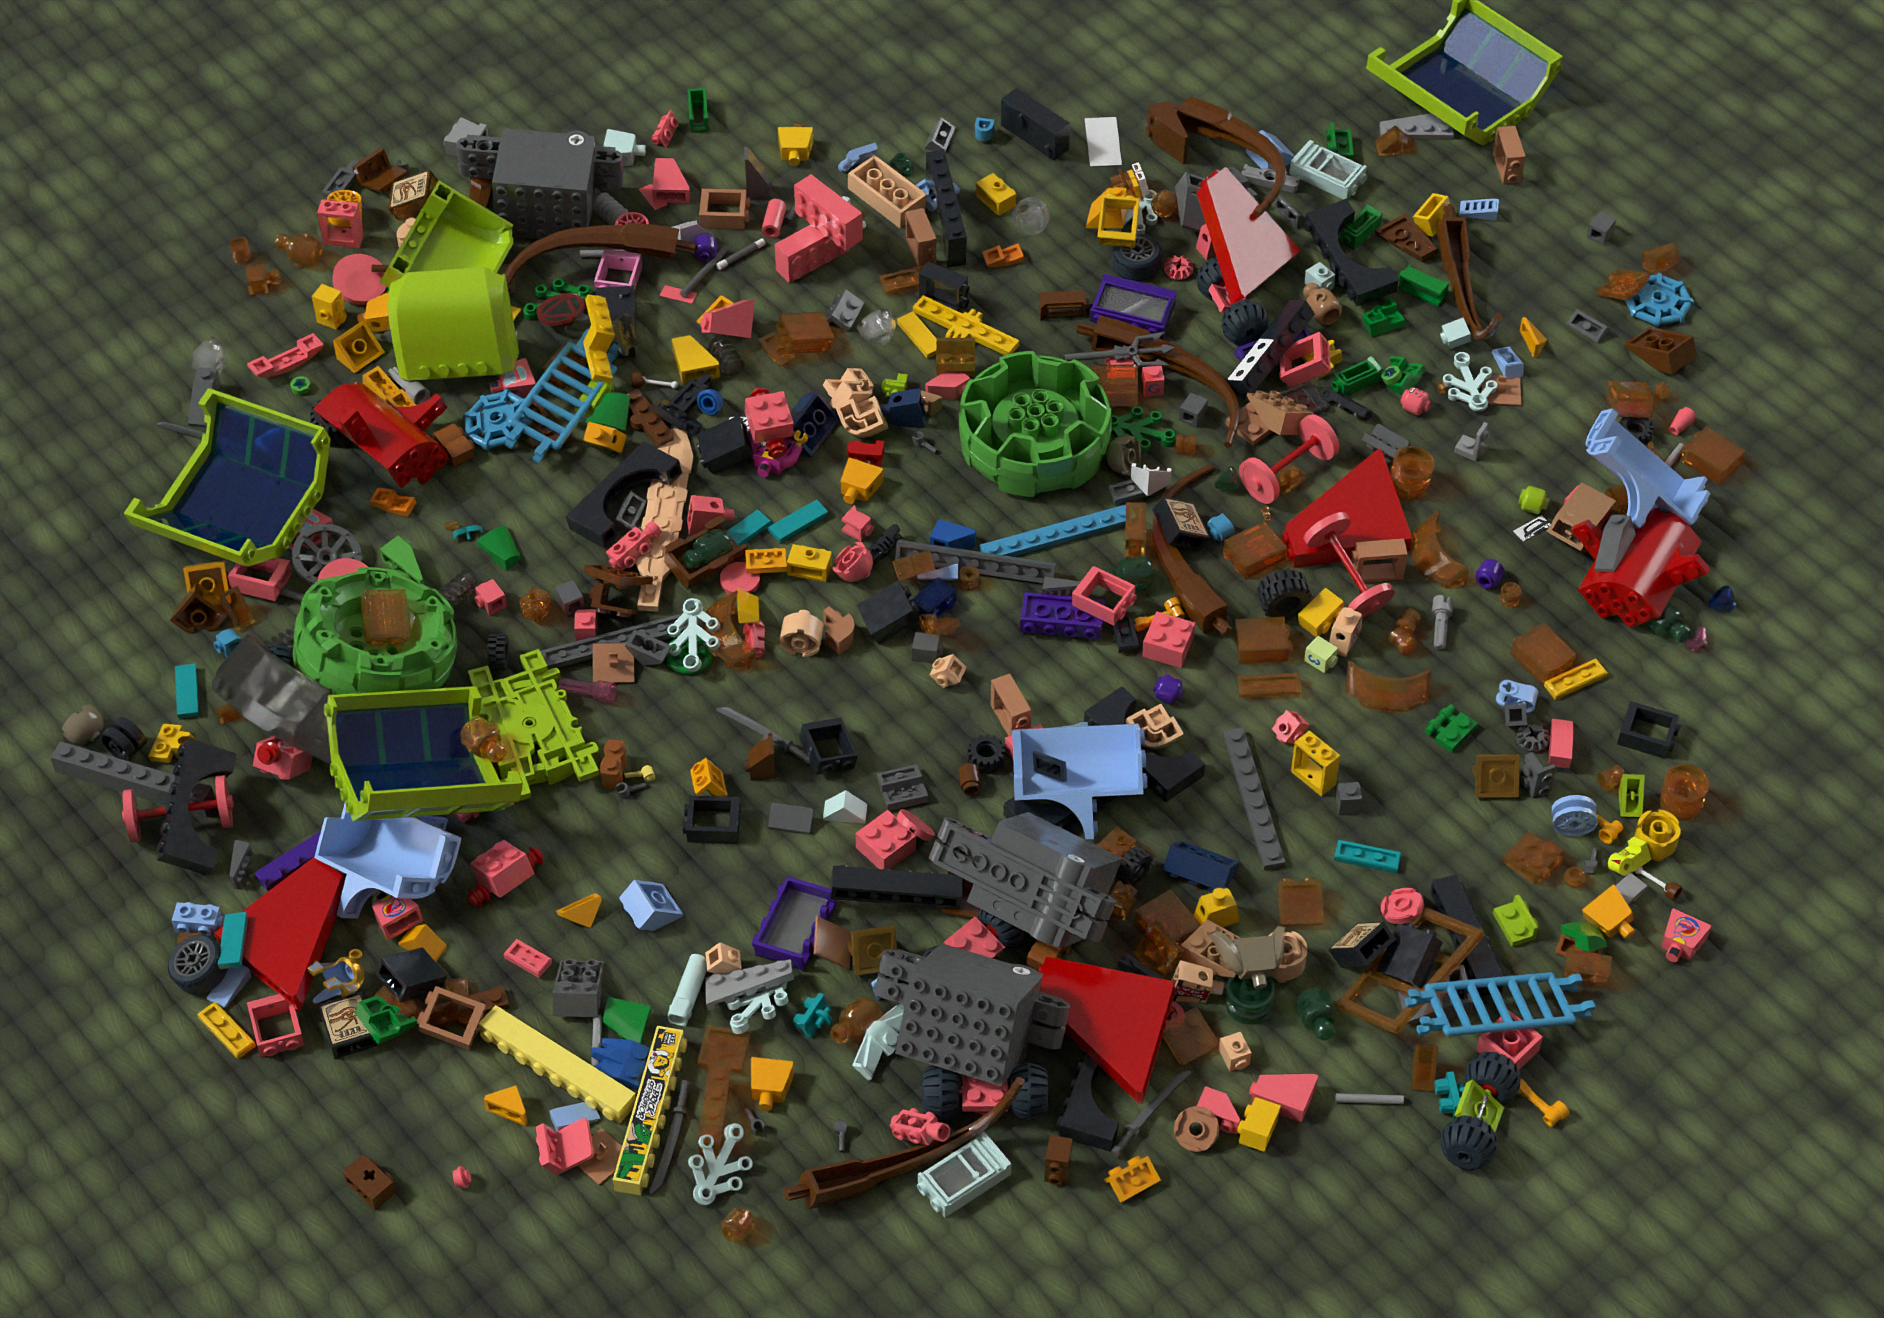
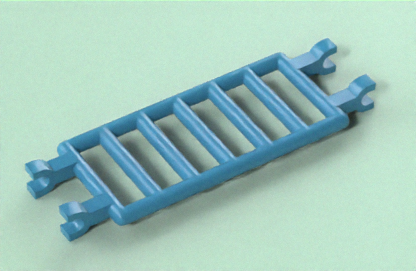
(520, 428)
(1441, 1022)

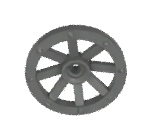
(323, 553)

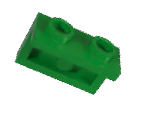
(1340, 141)

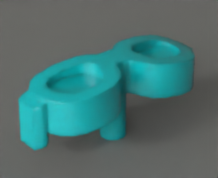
(467, 530)

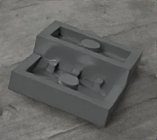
(902, 787)

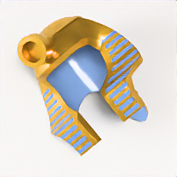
(341, 977)

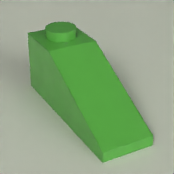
(400, 557)

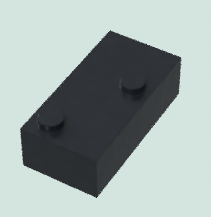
(1035, 124)
(620, 301)

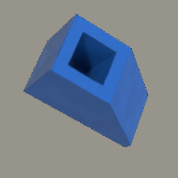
(952, 535)

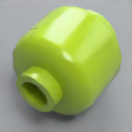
(1533, 500)

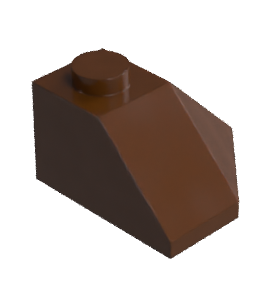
(199, 611)
(761, 759)

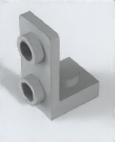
(1473, 448)

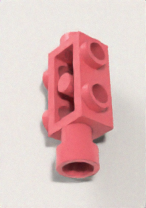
(632, 546)
(918, 1127)

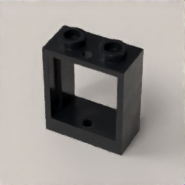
(933, 273)
(831, 729)
(1645, 743)
(705, 834)

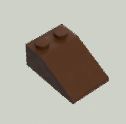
(1167, 131)
(1663, 349)

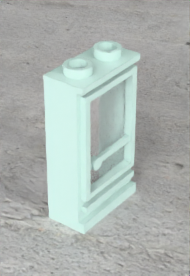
(1328, 170)
(964, 1175)

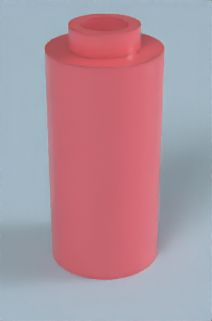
(773, 218)

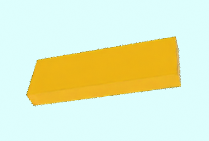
(918, 333)
(1575, 679)
(226, 1030)

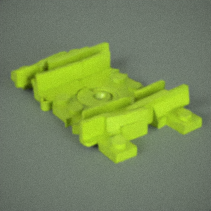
(536, 700)

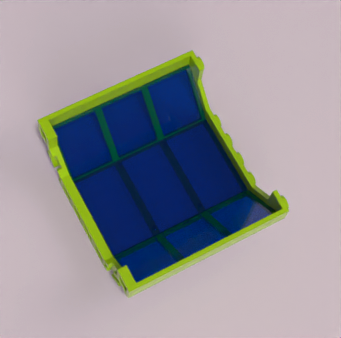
(1474, 71)
(243, 484)
(407, 758)

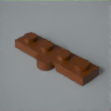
(644, 418)
(454, 1013)

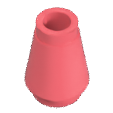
(1683, 419)

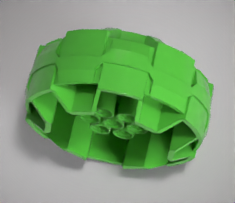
(1035, 423)
(332, 629)

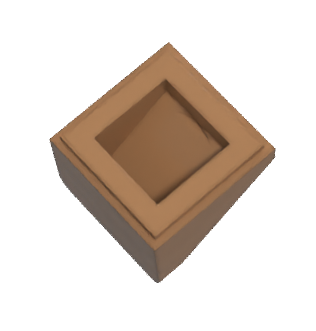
(932, 402)

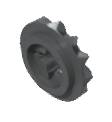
(1530, 743)

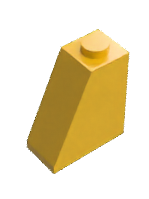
(693, 359)

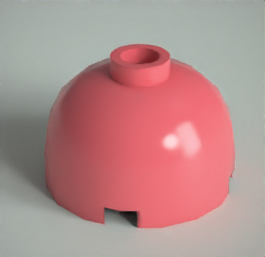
(854, 563)

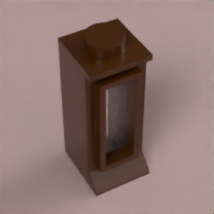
(1063, 304)

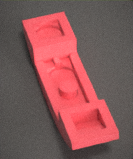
(287, 361)

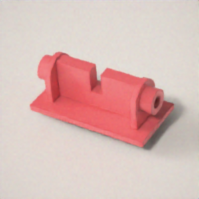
(665, 129)
(753, 633)

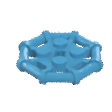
(1665, 289)
(494, 406)

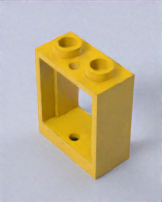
(1118, 238)
(1303, 766)

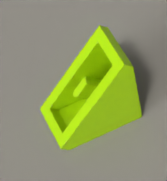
(1631, 795)

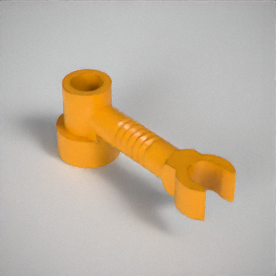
(1173, 608)
(1609, 830)
(1553, 1113)

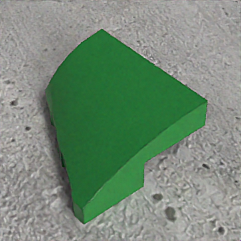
(1383, 318)
(1410, 374)
(612, 411)
(500, 546)
(1585, 934)
(626, 1018)
(383, 1019)

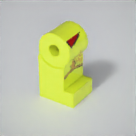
(1630, 858)

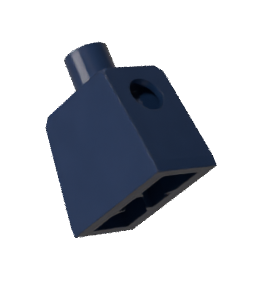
(906, 409)

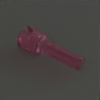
(601, 690)

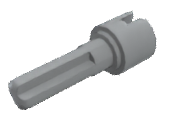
(414, 390)
(1442, 612)

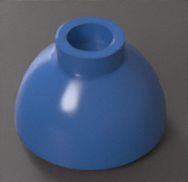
(710, 401)

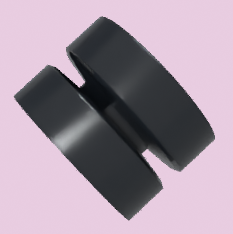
(123, 739)

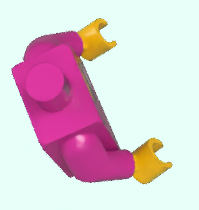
(776, 465)

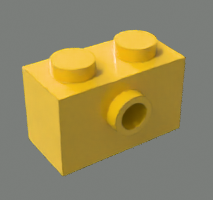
(996, 194)
(1431, 213)
(329, 306)
(809, 563)
(1321, 612)
(1259, 1124)

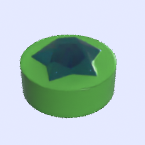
(1391, 375)
(300, 385)

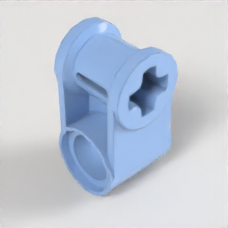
(1517, 694)

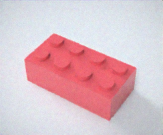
(828, 212)
(804, 253)

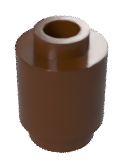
(969, 779)

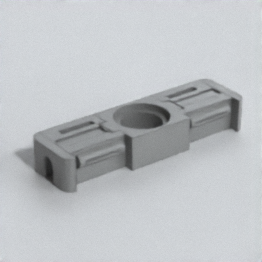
(1258, 177)

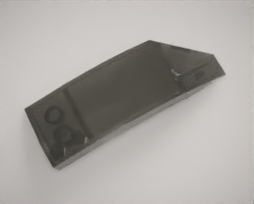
(275, 697)

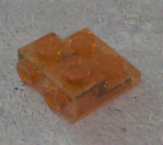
(1534, 857)
(1300, 902)

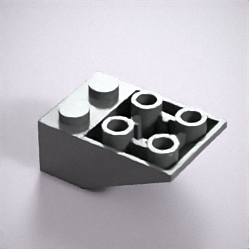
(1188, 202)
(578, 988)
(1427, 1009)

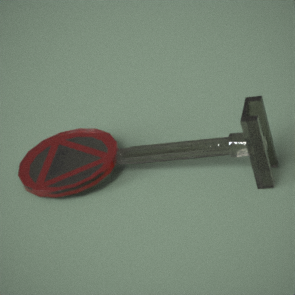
(569, 307)

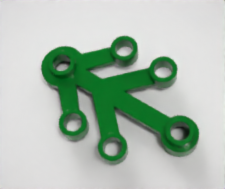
(558, 284)
(1137, 429)

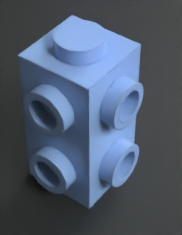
(197, 918)

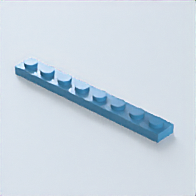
(1057, 533)

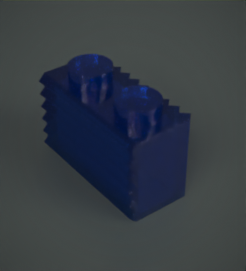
(935, 598)

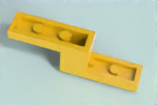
(598, 338)

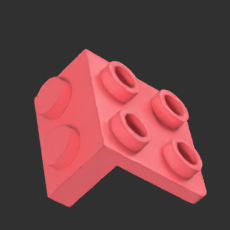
(565, 1147)

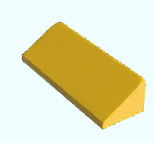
(747, 607)

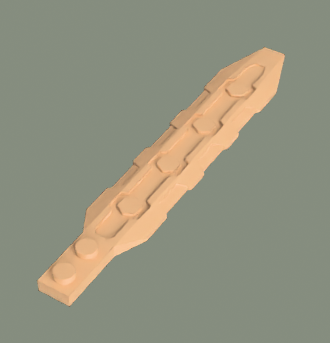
(666, 510)

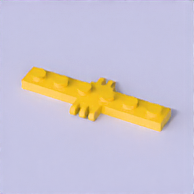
(965, 325)

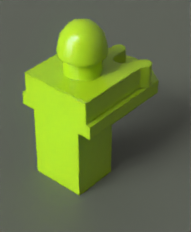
(891, 386)

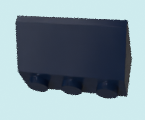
(815, 418)
(1200, 865)

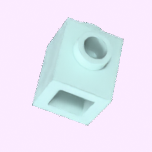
(1320, 275)
(1455, 333)

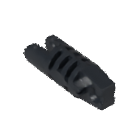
(885, 543)

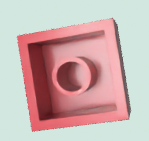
(1168, 639)
(885, 841)
(1515, 1044)

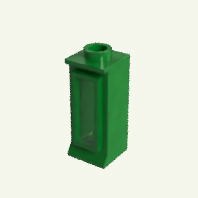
(697, 97)
(1354, 238)
(1423, 286)
(1357, 377)

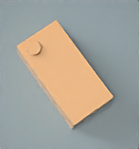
(885, 190)

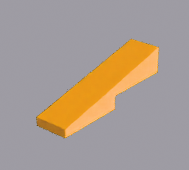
(386, 389)

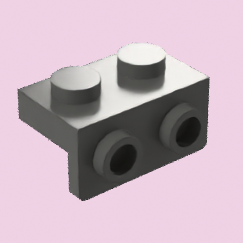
(844, 310)
(1386, 440)
(1536, 778)

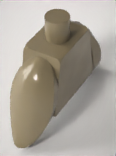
(1253, 956)

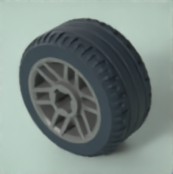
(1138, 262)
(195, 965)

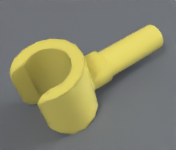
(646, 772)

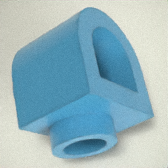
(984, 129)
(1220, 528)
(226, 642)

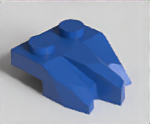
(622, 1060)

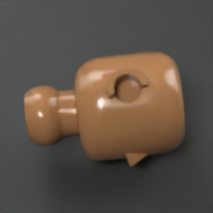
(1323, 303)

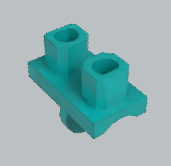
(816, 1014)
(1449, 1087)

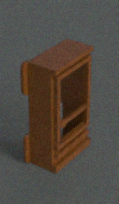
(679, 547)

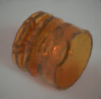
(1412, 471)
(1684, 791)

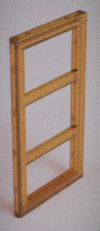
(1449, 965)

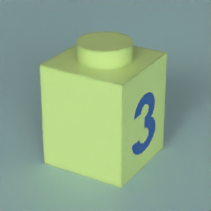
(1321, 654)

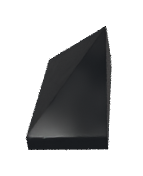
(1050, 766)

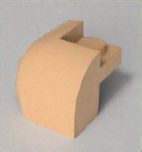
(852, 385)
(862, 418)
(1158, 727)

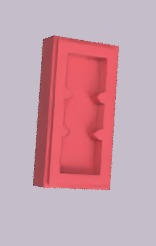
(527, 958)

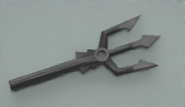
(1127, 352)

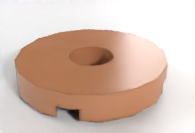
(1183, 1132)

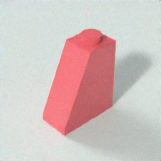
(669, 183)
(731, 320)
(1288, 1090)

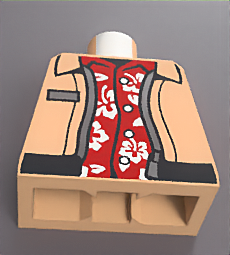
(1347, 624)
(1194, 983)

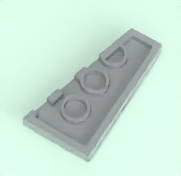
(1420, 127)
(746, 981)

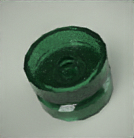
(1247, 1003)

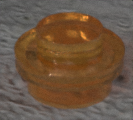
(1661, 391)
(1574, 877)

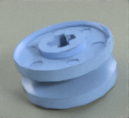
(1574, 815)

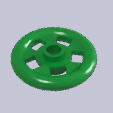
(678, 665)

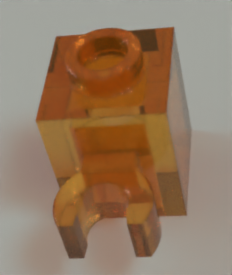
(258, 278)
(1126, 899)

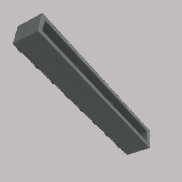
(122, 775)

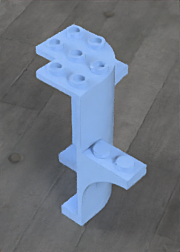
(1644, 474)
(1098, 763)
(387, 855)

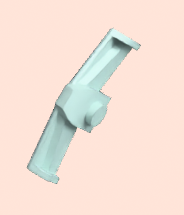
(879, 1038)

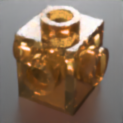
(535, 604)

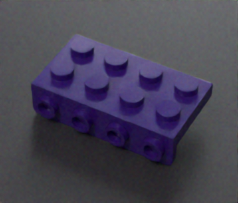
(1057, 616)

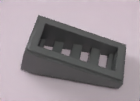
(1059, 586)
(240, 862)

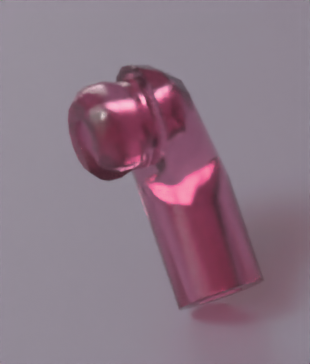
(1700, 640)

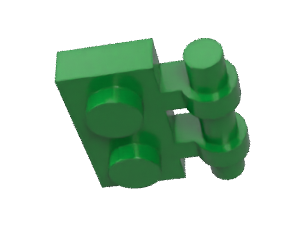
(1455, 732)

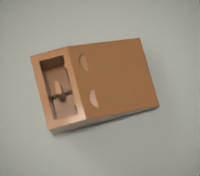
(1278, 412)
(1582, 505)
(1201, 950)

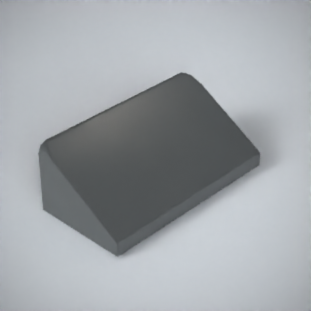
(940, 135)
(1289, 212)
(1588, 326)
(629, 511)
(791, 818)

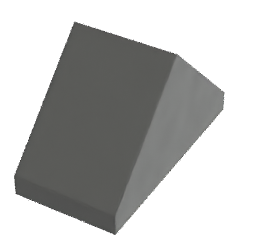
(646, 648)

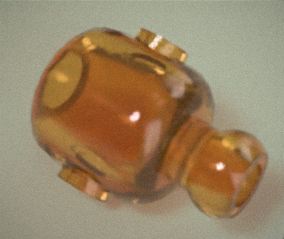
(301, 249)
(483, 739)
(856, 1019)

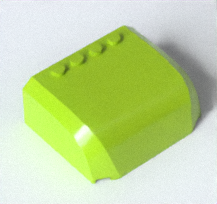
(451, 235)
(452, 324)

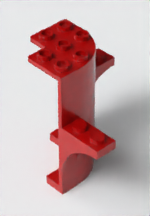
(387, 431)
(1649, 571)

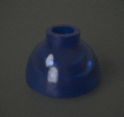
(1723, 599)

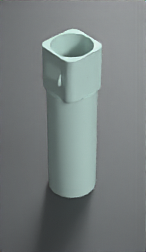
(688, 990)

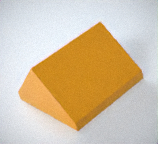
(357, 347)

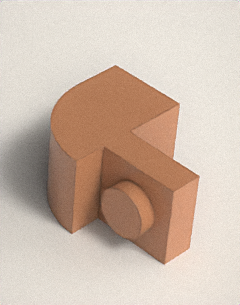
(840, 632)

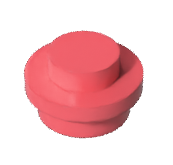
(461, 1177)

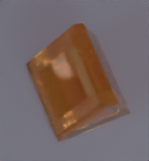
(226, 713)

